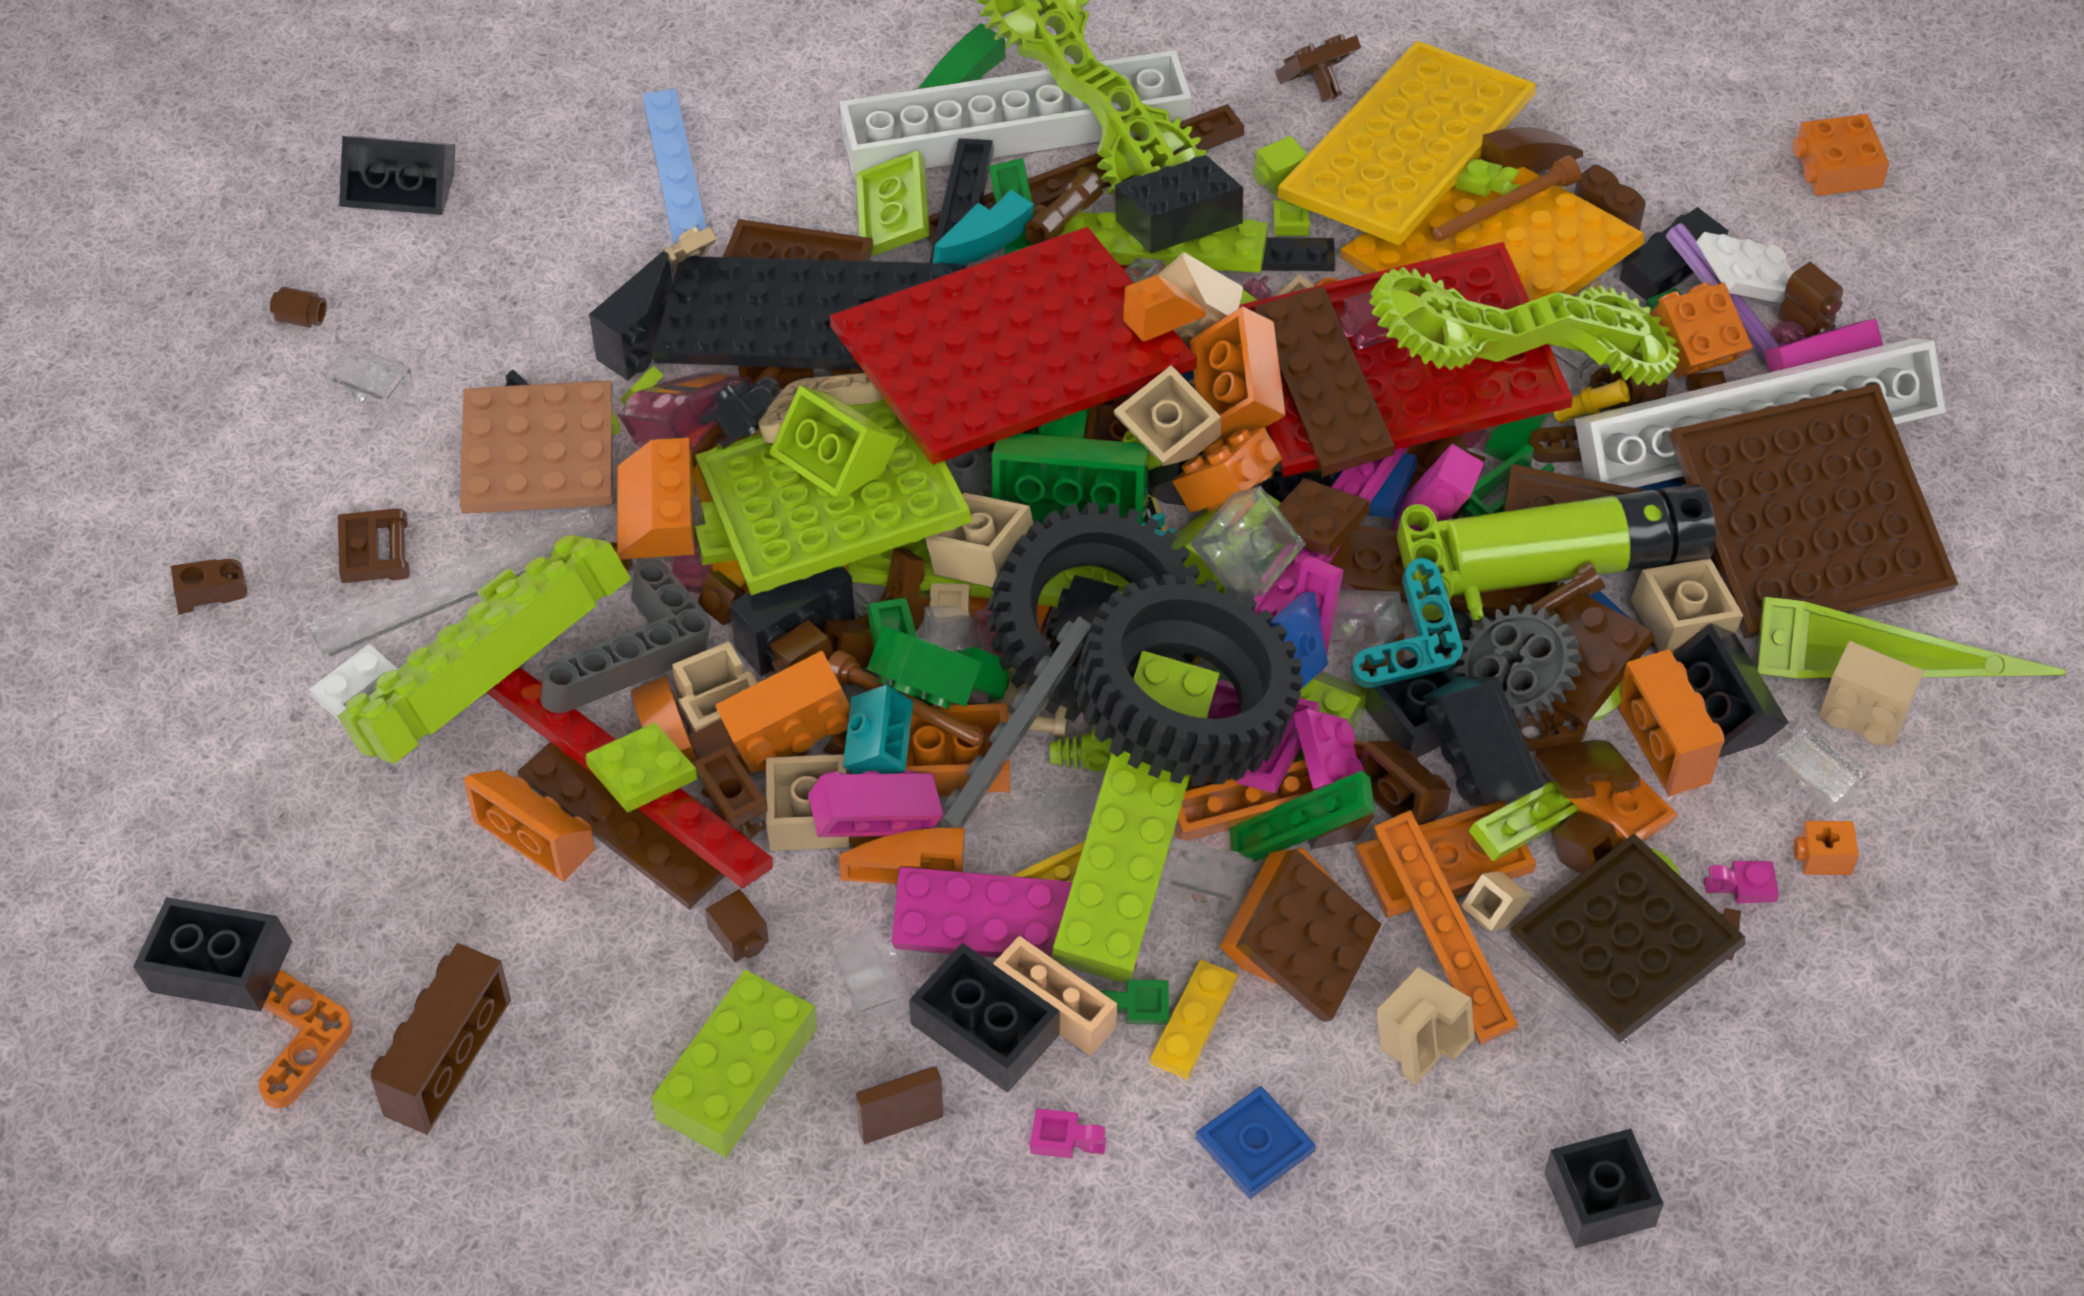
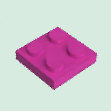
(1327, 747)

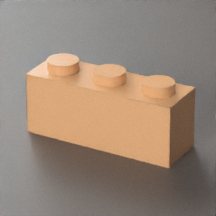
(1085, 1012)

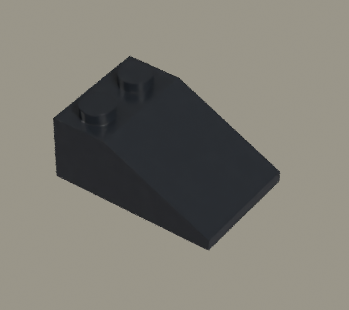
(629, 319)

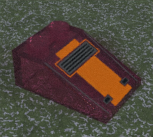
(673, 406)

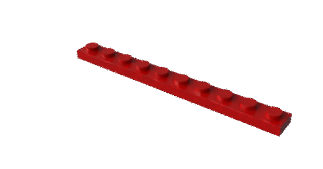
(675, 812)

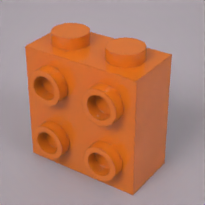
(1841, 154)
(1704, 328)
(1226, 469)

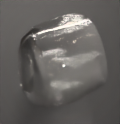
(950, 628)

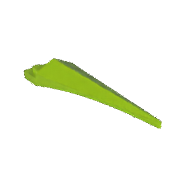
(1810, 639)

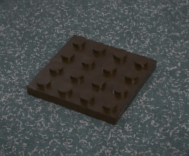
(1627, 937)

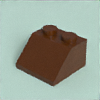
(1403, 783)

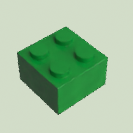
(923, 668)

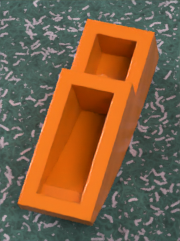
(658, 704)
(922, 849)

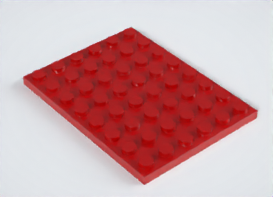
(1006, 345)
(1430, 402)

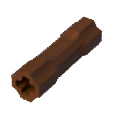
(1076, 197)

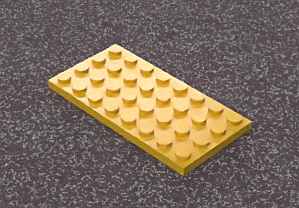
(1406, 142)

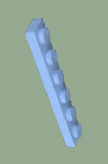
(673, 162)

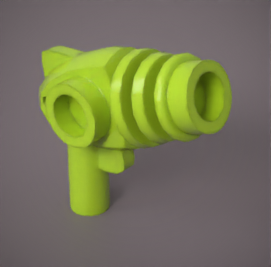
(1090, 751)

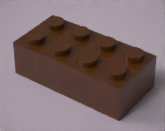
(440, 1038)

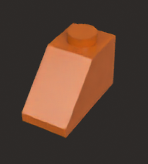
(1158, 307)

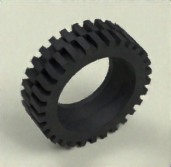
(1064, 544)
(1200, 624)

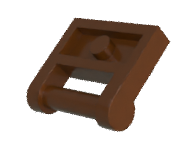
(360, 546)

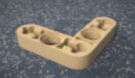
(849, 389)

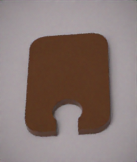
(1577, 764)

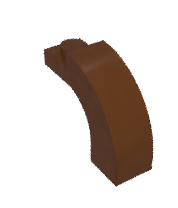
(903, 581)

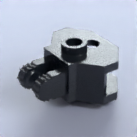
(739, 409)

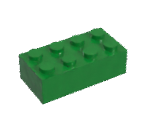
(1070, 471)

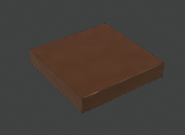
(899, 1104)

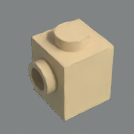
(1495, 901)

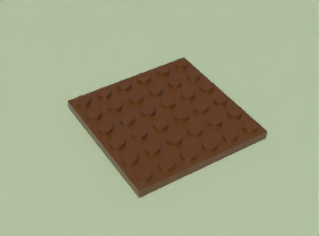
(1815, 505)

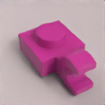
(1746, 879)
(1058, 1133)

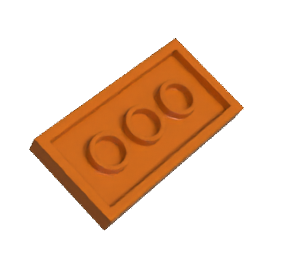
(1456, 853)

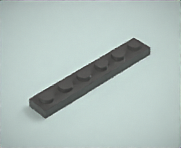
(1008, 736)

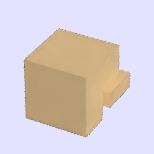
(708, 680)
(1423, 1022)

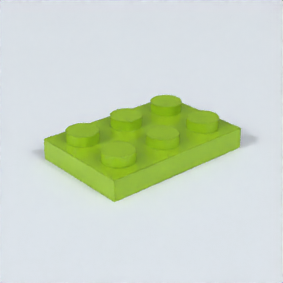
(893, 202)

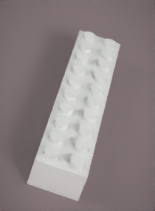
(1013, 110)
(1634, 444)

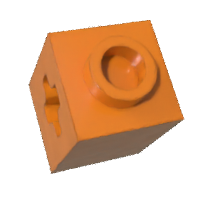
(1827, 847)

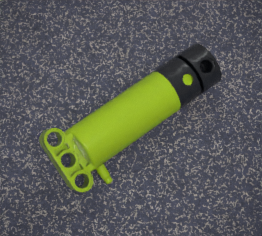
(1556, 539)

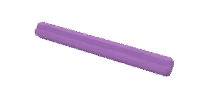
(1693, 256)

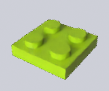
(641, 767)

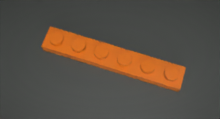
(1445, 925)

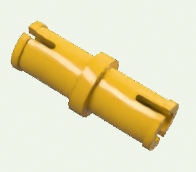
(1592, 400)

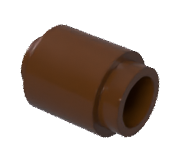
(298, 307)

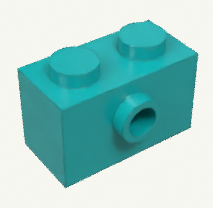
(878, 732)

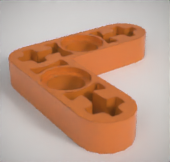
(311, 1036)

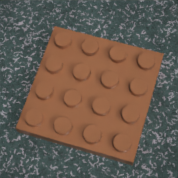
(536, 447)

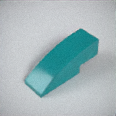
(984, 230)

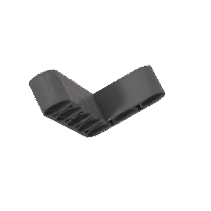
(675, 632)

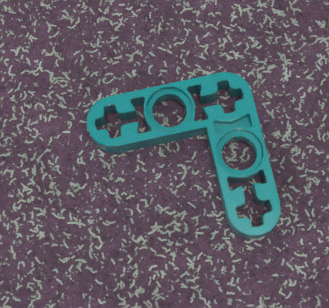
(1420, 646)

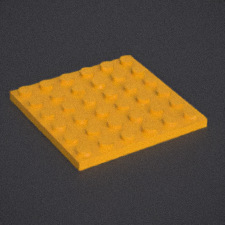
(1551, 238)

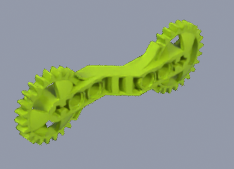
(1093, 85)
(1455, 330)

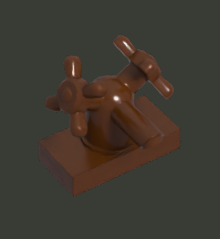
(731, 791)

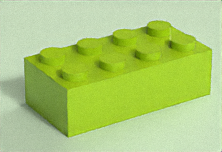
(734, 1063)

